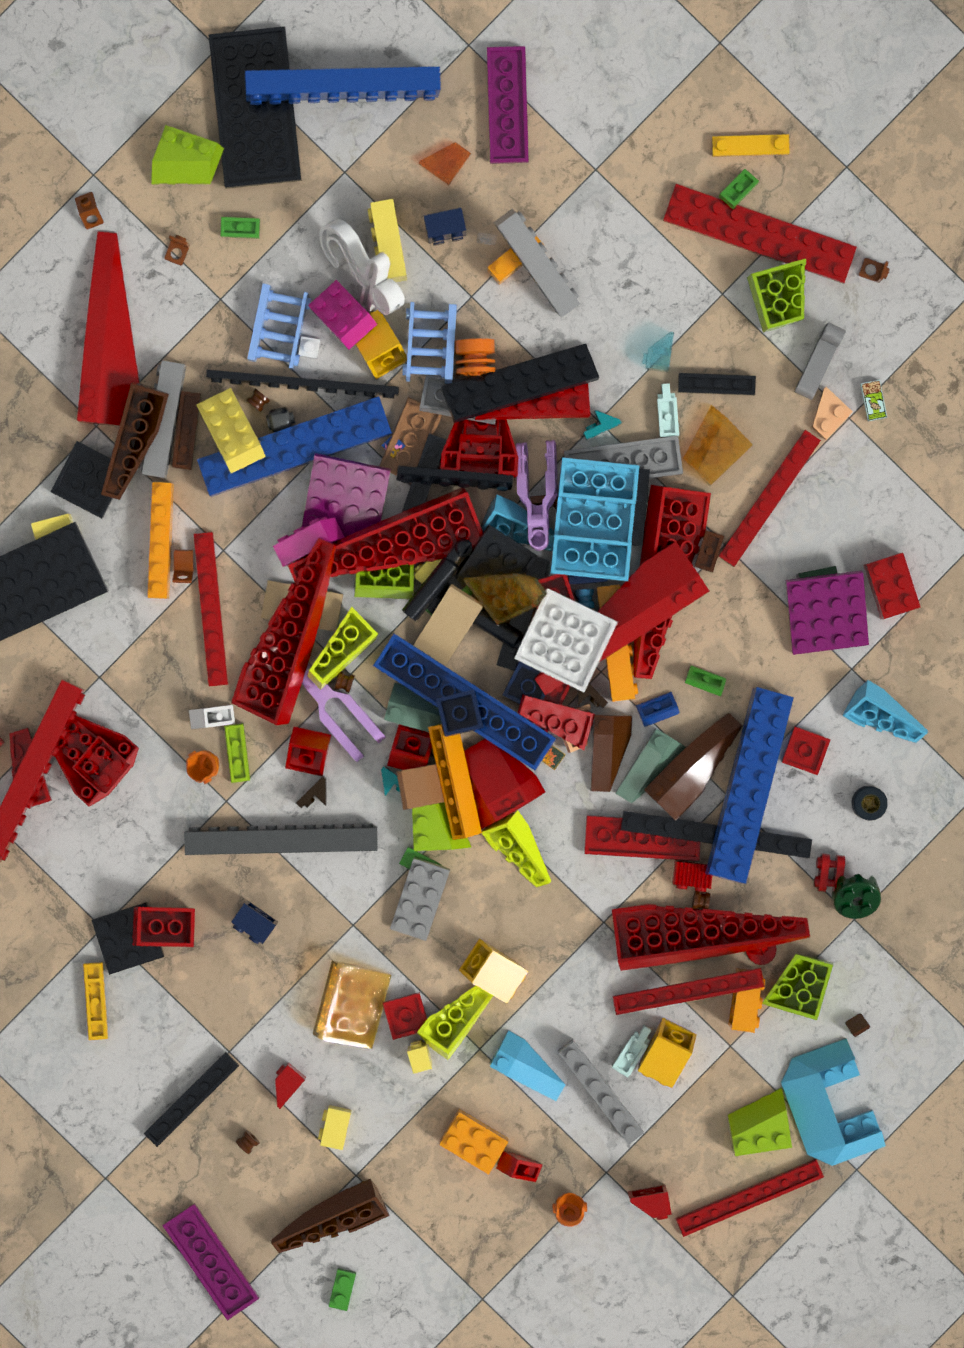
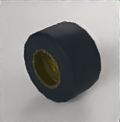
(875, 806)

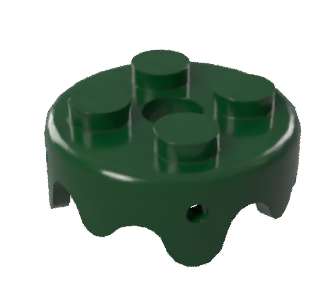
(854, 887)

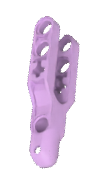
(537, 514)
(322, 697)

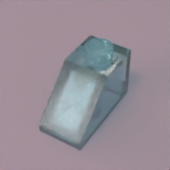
(659, 354)

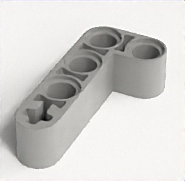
(819, 360)

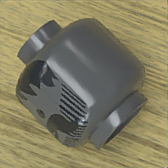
(280, 419)

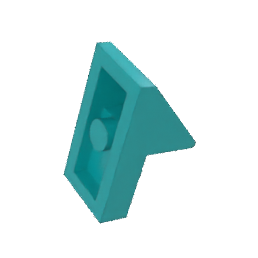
(606, 423)
(389, 779)

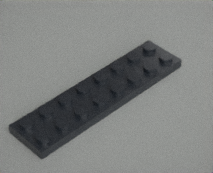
(520, 383)

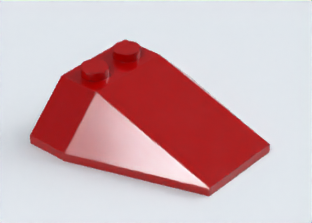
(480, 448)

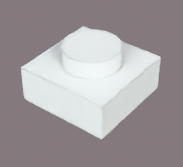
(309, 347)

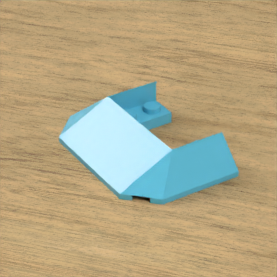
(812, 1111)

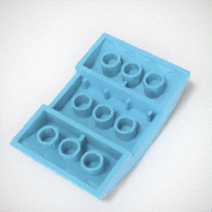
(594, 519)

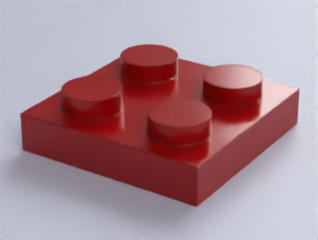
(805, 750)
(405, 1015)

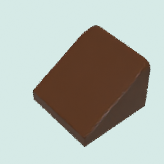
(857, 1025)

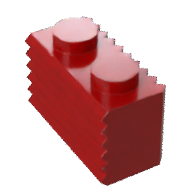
(691, 875)

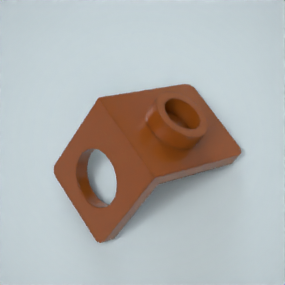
(86, 207)
(180, 243)
(881, 270)
(183, 566)

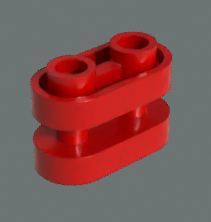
(824, 863)

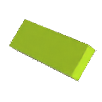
(237, 753)

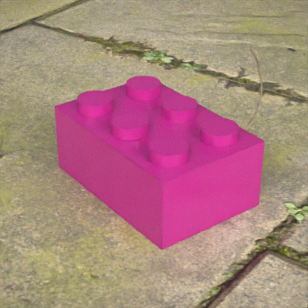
(342, 314)
(302, 541)

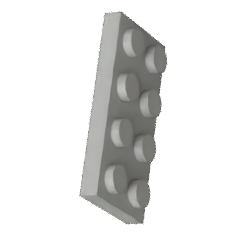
(433, 398)
(420, 898)

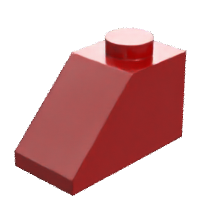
(287, 1083)
(519, 1166)

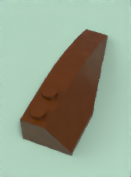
(135, 435)
(690, 771)
(344, 1211)

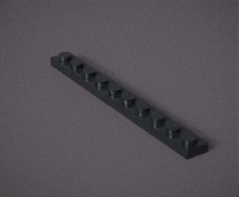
(294, 383)
(706, 832)

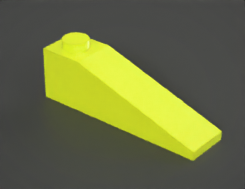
(517, 843)

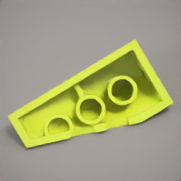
(451, 1024)

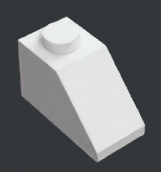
(211, 717)

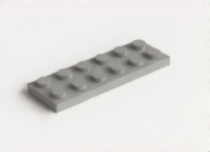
(658, 455)

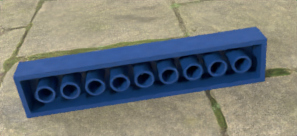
(342, 84)
(298, 445)
(434, 680)
(749, 785)

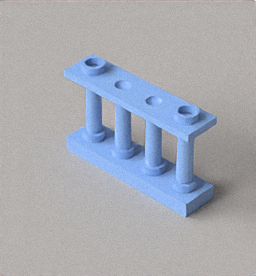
(263, 314)
(447, 334)

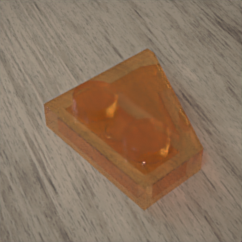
(446, 162)

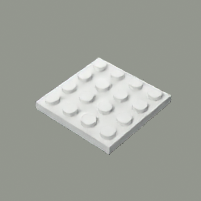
(566, 640)

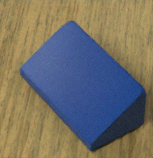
(657, 709)

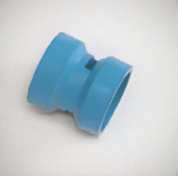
(584, 597)

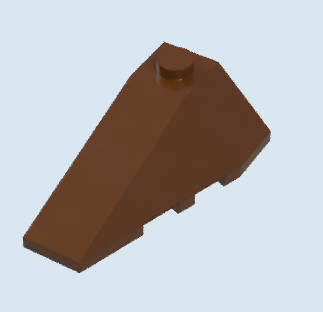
(610, 742)

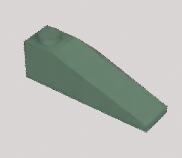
(411, 709)
(652, 760)

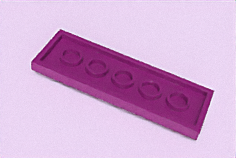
(507, 105)
(211, 1261)

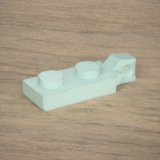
(667, 412)
(632, 1052)

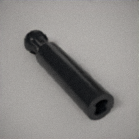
(437, 579)
(503, 632)

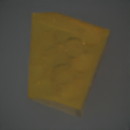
(715, 446)
(506, 594)

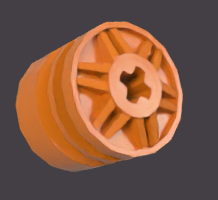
(474, 355)

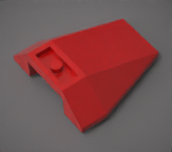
(94, 759)
(499, 782)

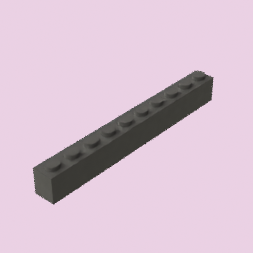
(281, 840)

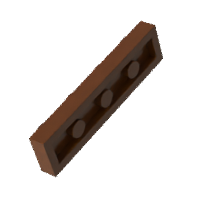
(186, 430)

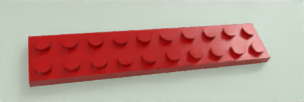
(759, 233)

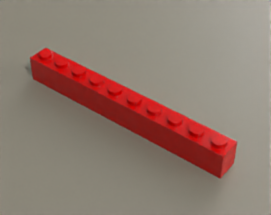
(37, 762)

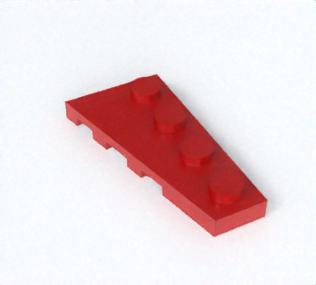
(562, 720)
(19, 745)

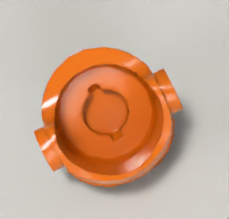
(202, 766)
(569, 1209)

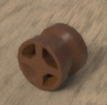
(258, 400)
(344, 681)
(701, 900)
(247, 1142)

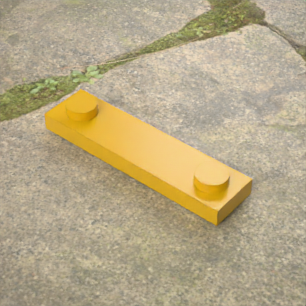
(750, 145)
(95, 1001)

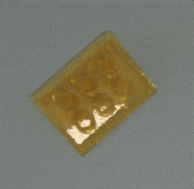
(351, 1005)

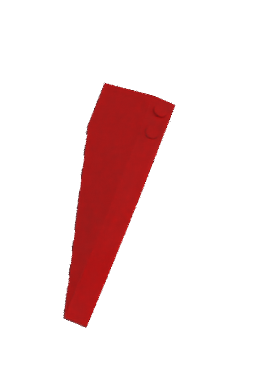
(108, 346)
(670, 517)
(406, 538)
(648, 598)
(279, 662)
(670, 935)

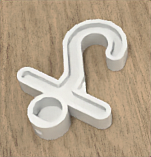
(344, 246)

